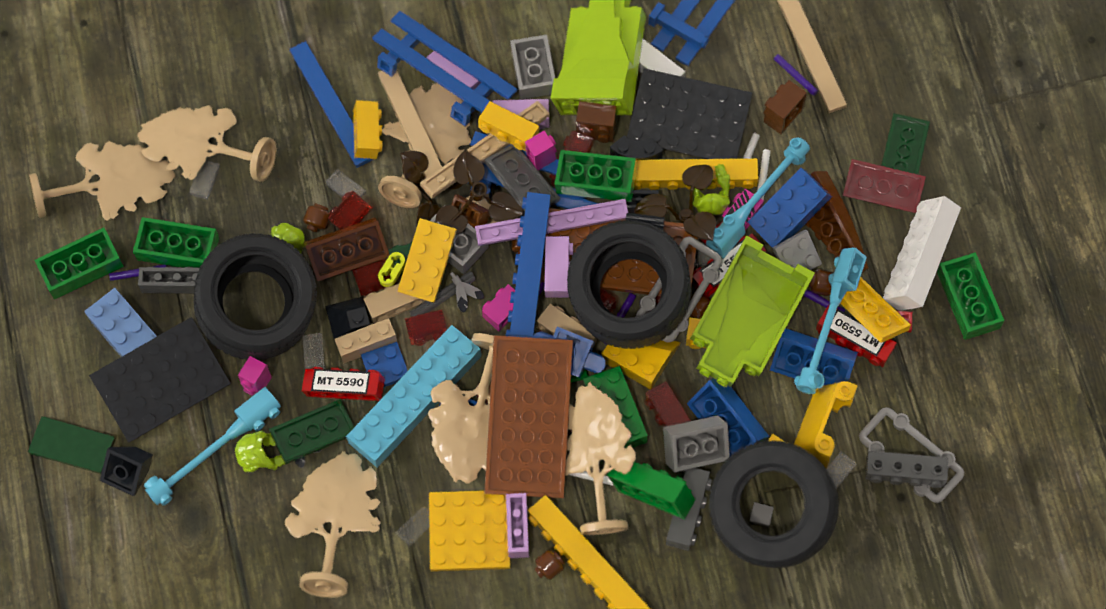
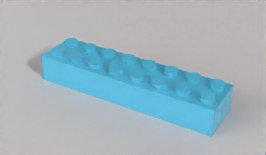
(410, 397)

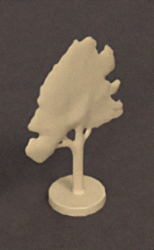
(443, 132)
(184, 139)
(122, 174)
(461, 428)
(596, 437)
(336, 496)

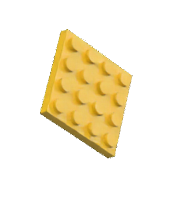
(468, 531)

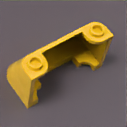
(825, 400)

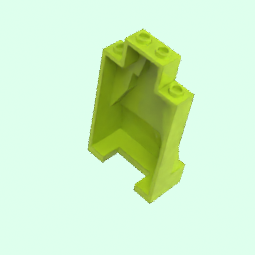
(600, 57)
(748, 313)

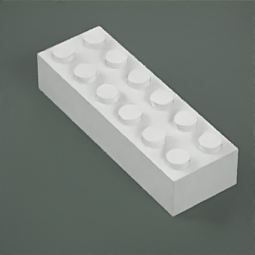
(921, 253)

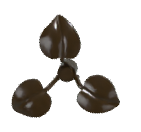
(413, 166)
(469, 170)
(700, 225)

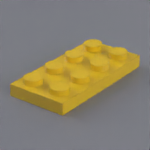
(427, 260)
(874, 312)

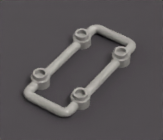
(709, 276)
(901, 422)

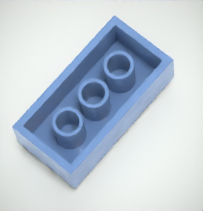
(119, 323)

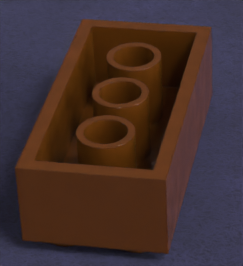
(346, 249)

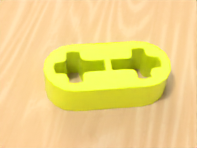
(395, 272)

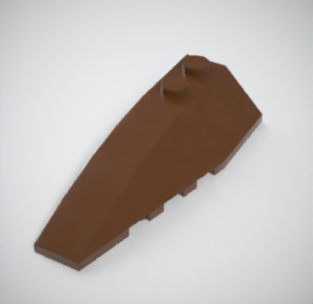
(832, 222)

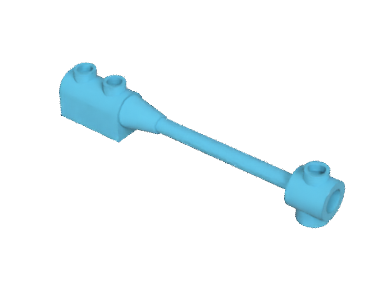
(733, 227)
(844, 279)
(250, 417)

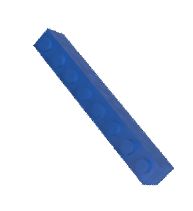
(529, 265)

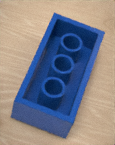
(790, 208)

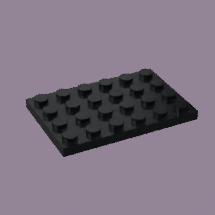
(689, 115)
(159, 379)

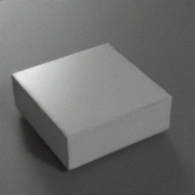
(761, 514)

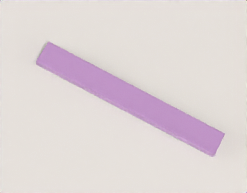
(557, 221)

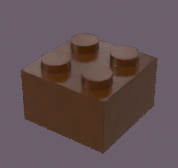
(784, 106)
(596, 121)

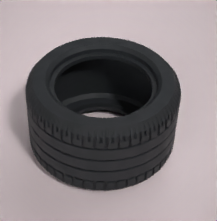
(624, 242)
(262, 255)
(819, 509)

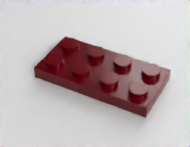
(884, 186)

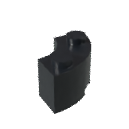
(641, 150)

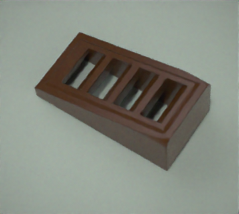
(480, 215)

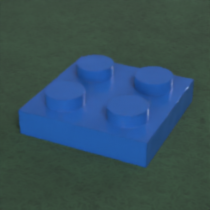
(387, 362)

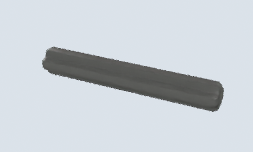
(442, 296)

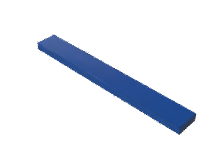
(327, 98)

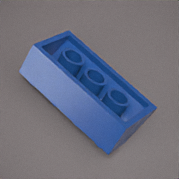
(796, 352)
(724, 402)

